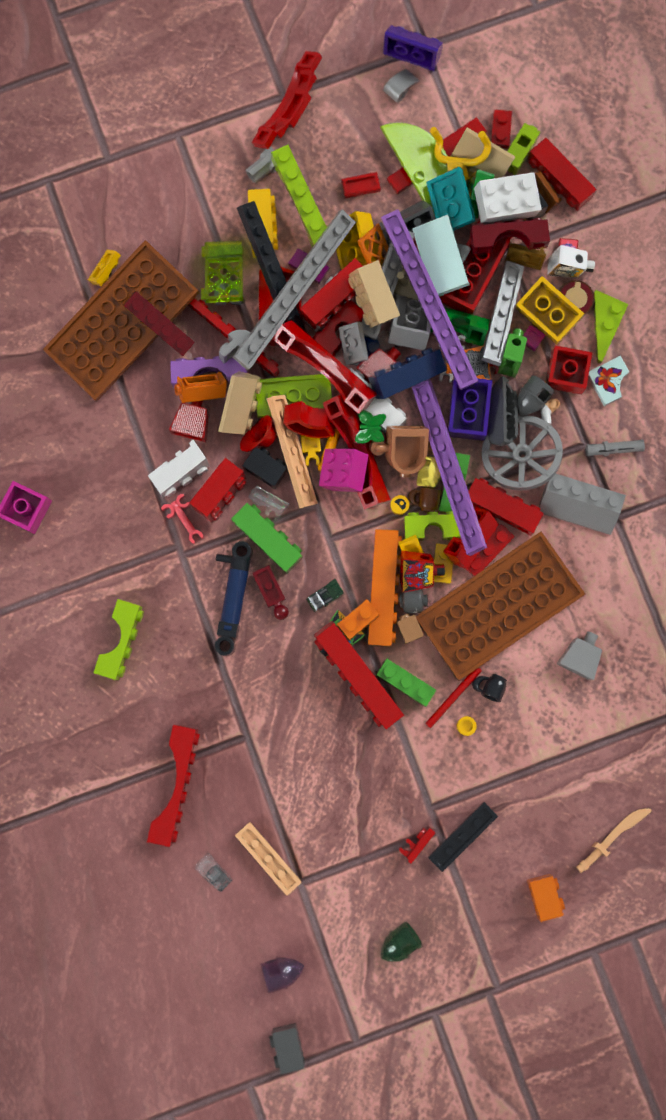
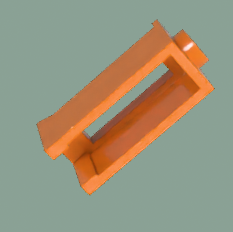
(201, 387)

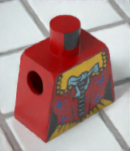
(418, 571)

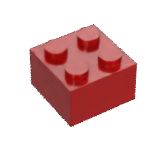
(569, 369)

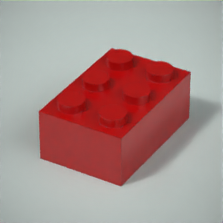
(218, 490)

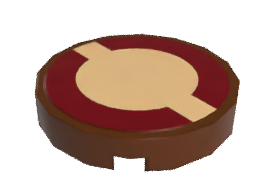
(579, 294)

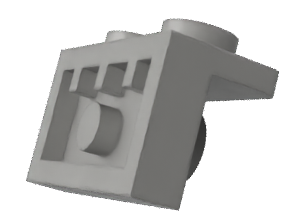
(353, 343)

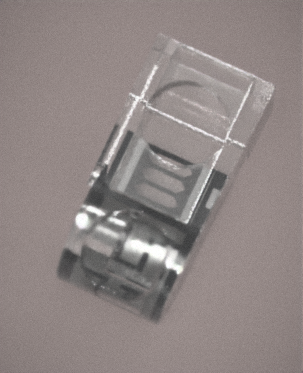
(213, 872)

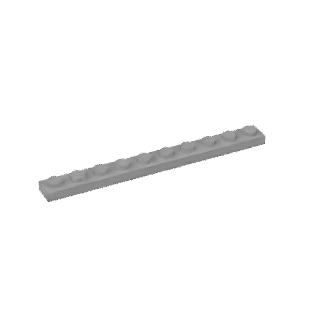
(294, 290)

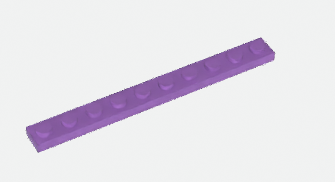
(429, 299)
(449, 468)

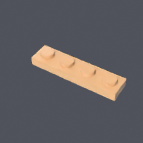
(268, 858)

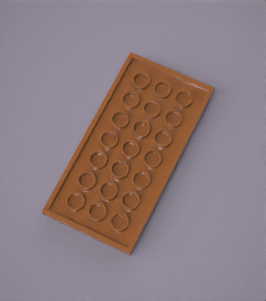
(105, 335)
(499, 605)

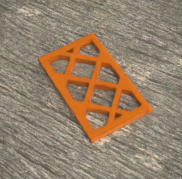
(370, 237)

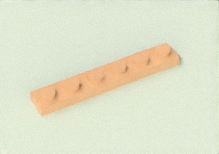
(292, 454)

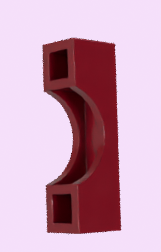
(532, 233)
(158, 323)

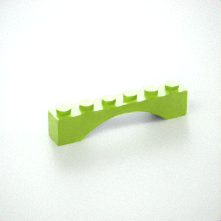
(301, 196)

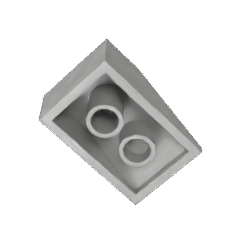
(411, 327)

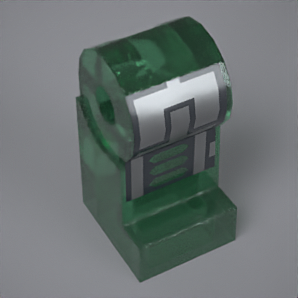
(325, 596)

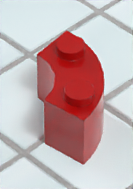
(308, 421)

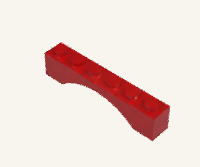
(300, 344)
(348, 425)
(182, 744)

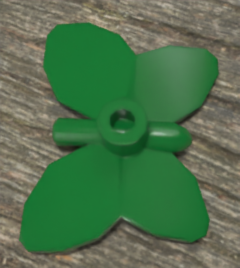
(371, 427)

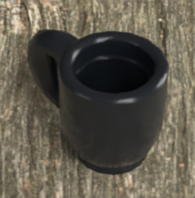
(493, 688)

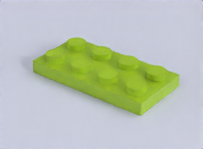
(310, 389)

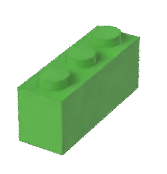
(406, 682)

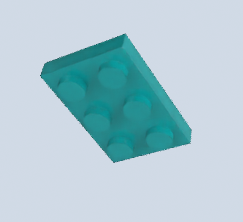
(451, 198)

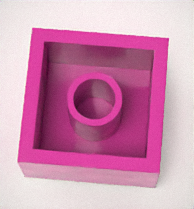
(343, 470)
(24, 507)

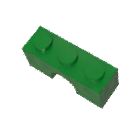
(471, 326)

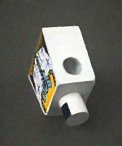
(569, 262)

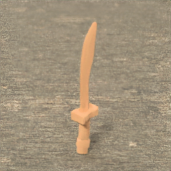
(628, 822)

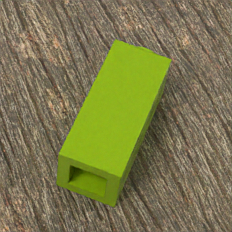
(522, 146)

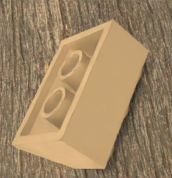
(471, 147)
(240, 403)

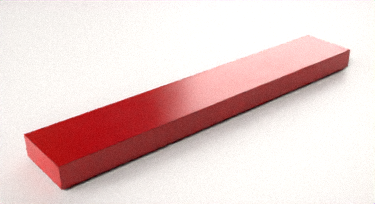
(401, 180)

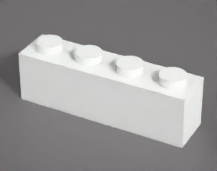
(394, 416)

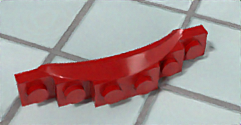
(293, 102)

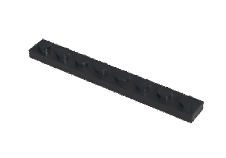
(265, 255)

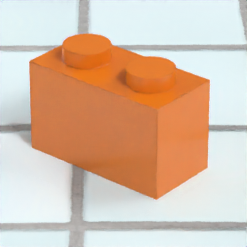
(358, 619)
(545, 897)

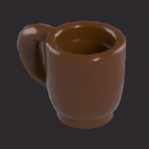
(428, 499)

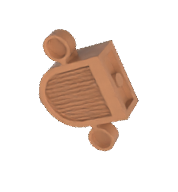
(404, 448)

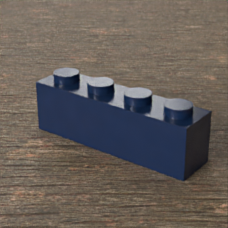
(408, 373)

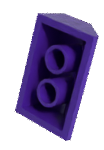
(412, 47)

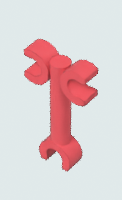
(176, 507)

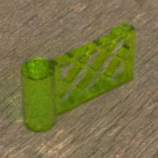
(223, 253)

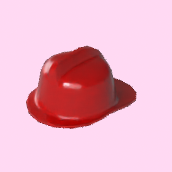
(261, 434)

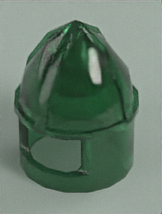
(400, 943)

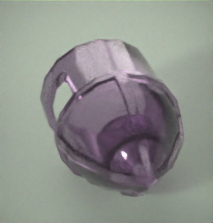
(281, 973)

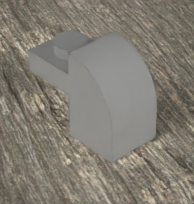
(236, 339)

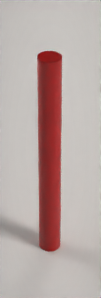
(453, 697)

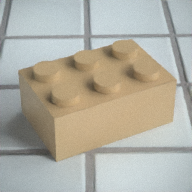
(373, 294)

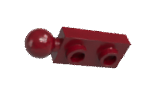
(271, 591)

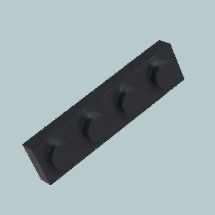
(462, 836)

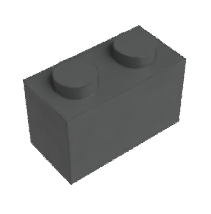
(288, 1048)

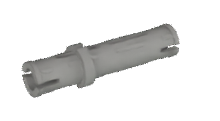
(615, 447)

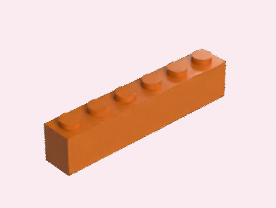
(383, 587)

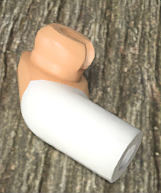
(550, 406)

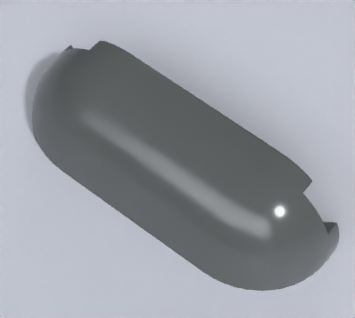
(503, 413)

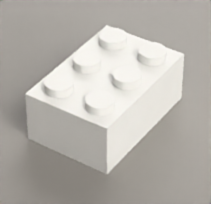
(507, 198)

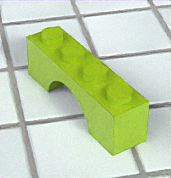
(112, 663)

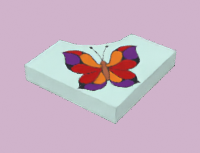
(607, 380)

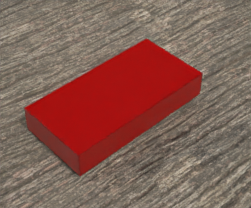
(361, 185)

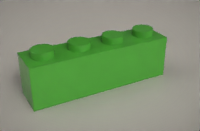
(267, 538)

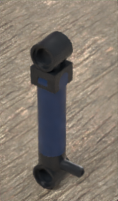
(231, 612)

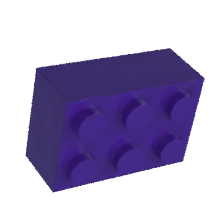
(470, 410)

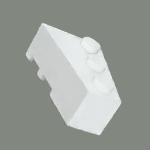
(179, 470)

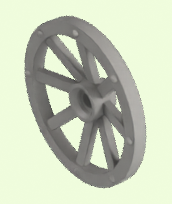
(527, 450)

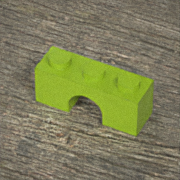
(416, 524)

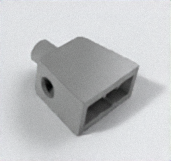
(582, 656)

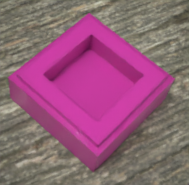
(533, 337)

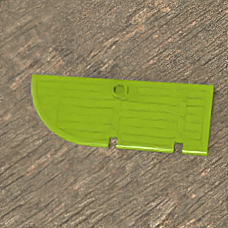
(416, 154)

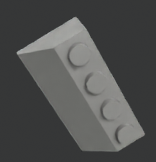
(581, 503)

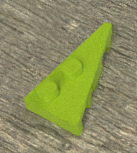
(607, 315)

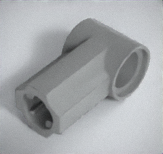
(261, 167)

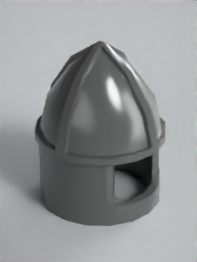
(533, 396)

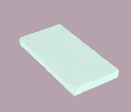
(441, 255)

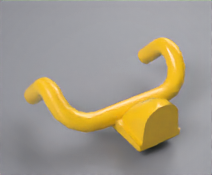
(454, 162)

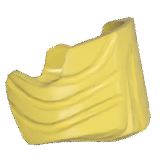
(429, 474)

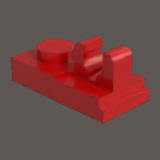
(424, 837)

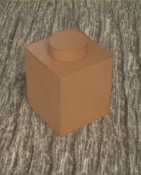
(409, 628)

